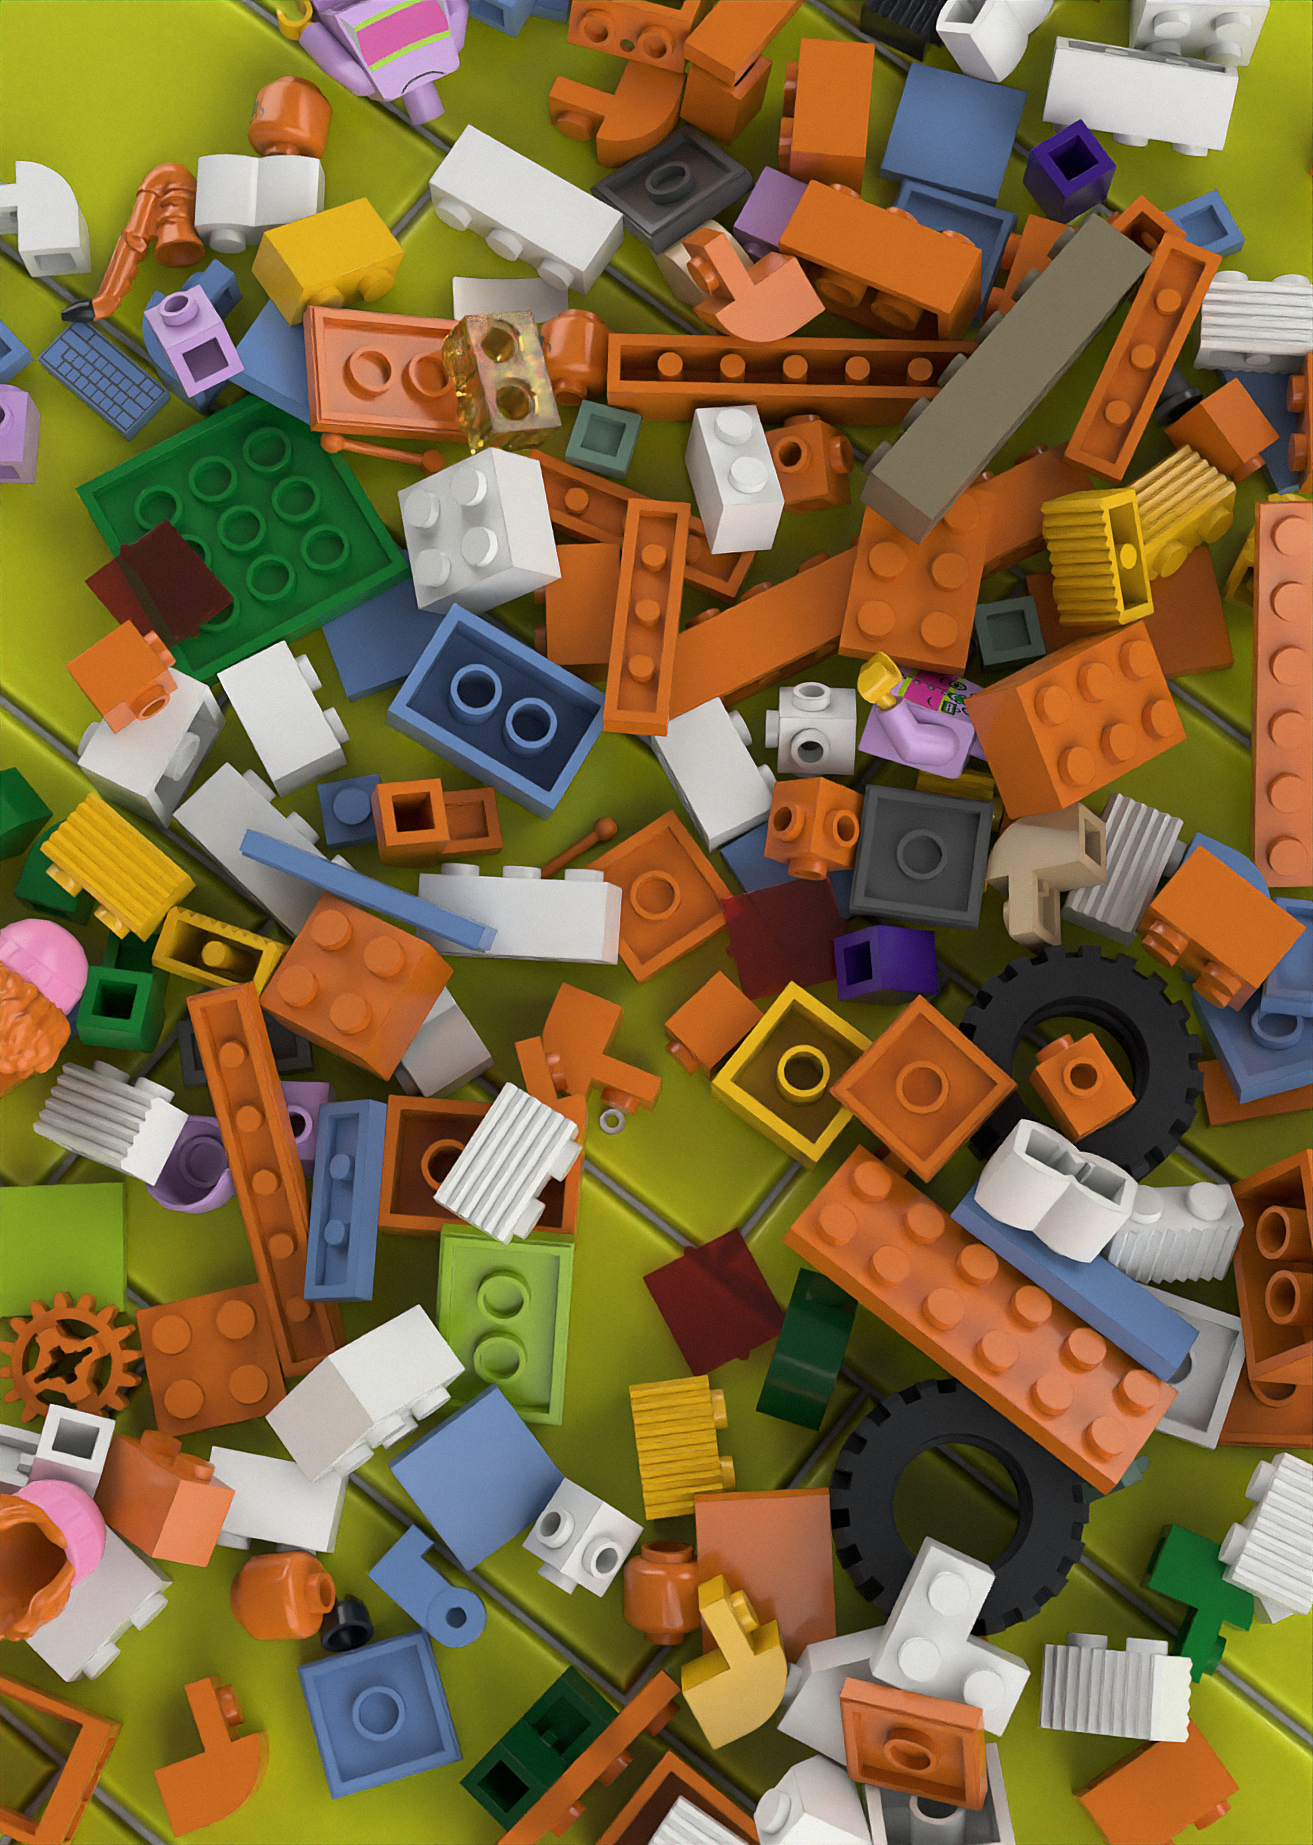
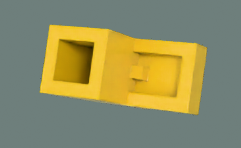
(744, 1677)

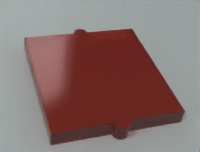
(160, 586)
(783, 936)
(716, 1303)

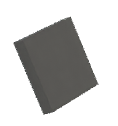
(674, 188)
(921, 857)

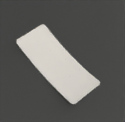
(488, 296)

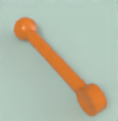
(429, 462)
(603, 829)

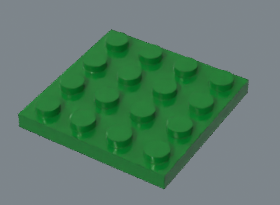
(265, 516)

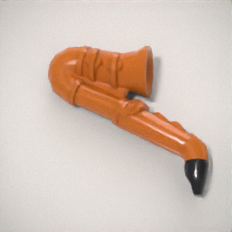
(160, 214)

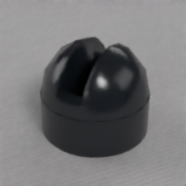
(346, 1625)

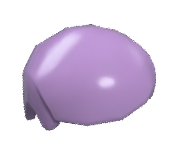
(196, 1171)

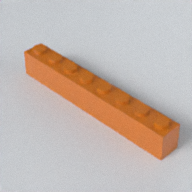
(801, 620)

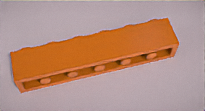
(785, 378)

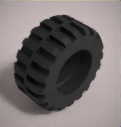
(1125, 1006)
(939, 1414)

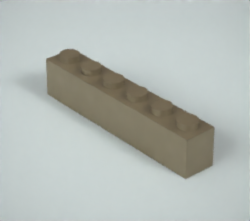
(1004, 378)

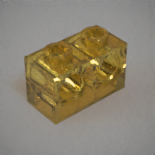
(513, 381)

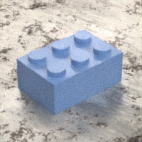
(499, 711)

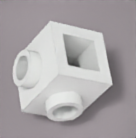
(813, 730)
(581, 1540)

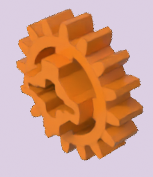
(54, 1340)

